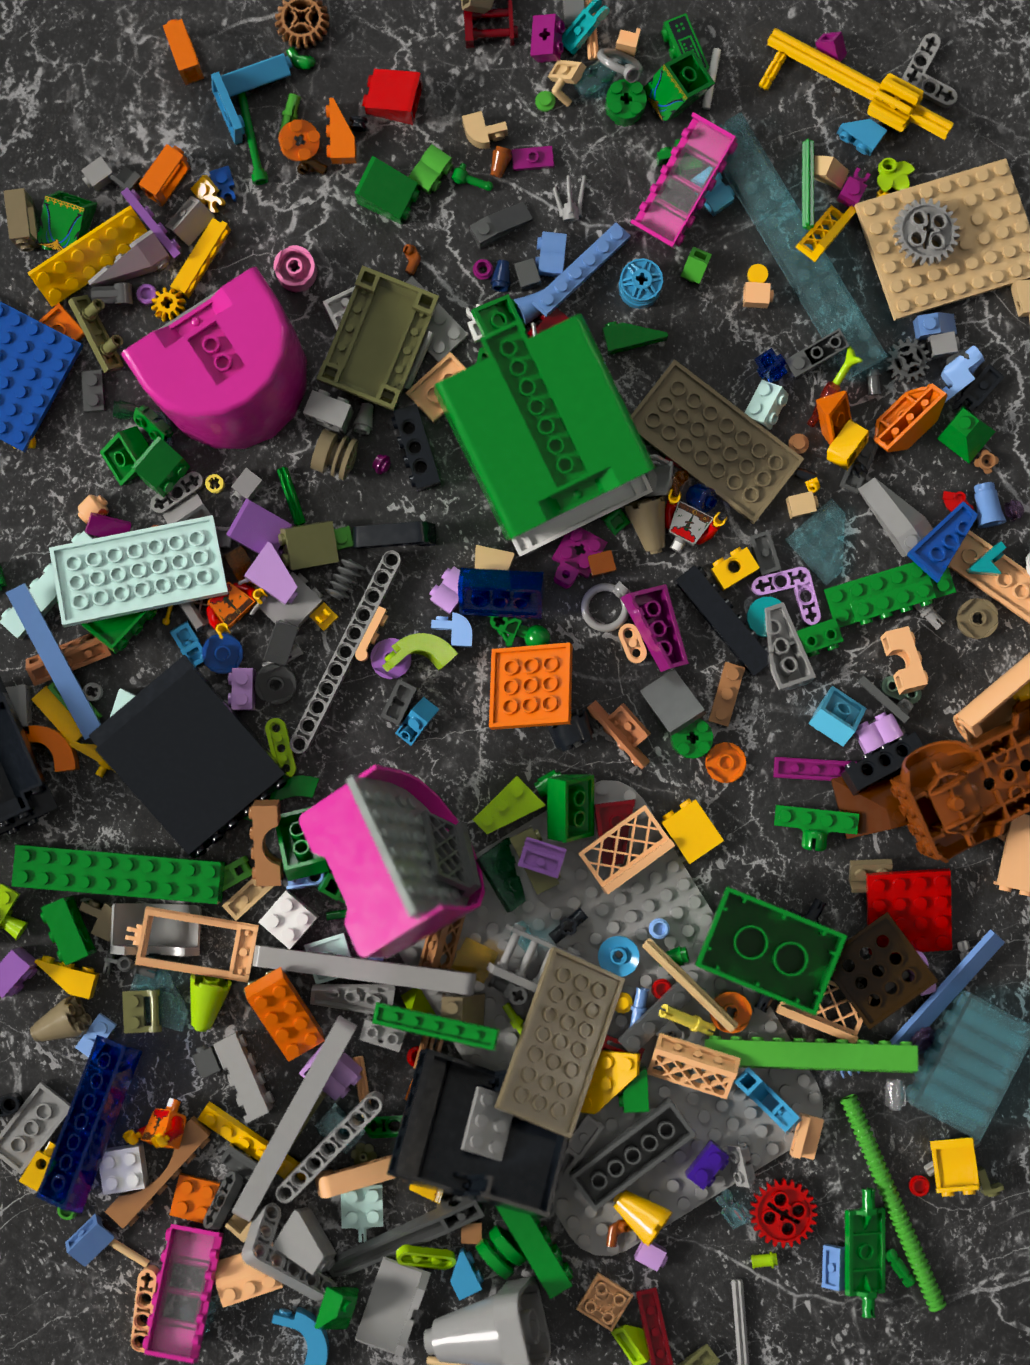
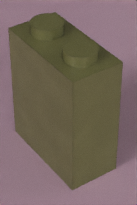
(308, 545)

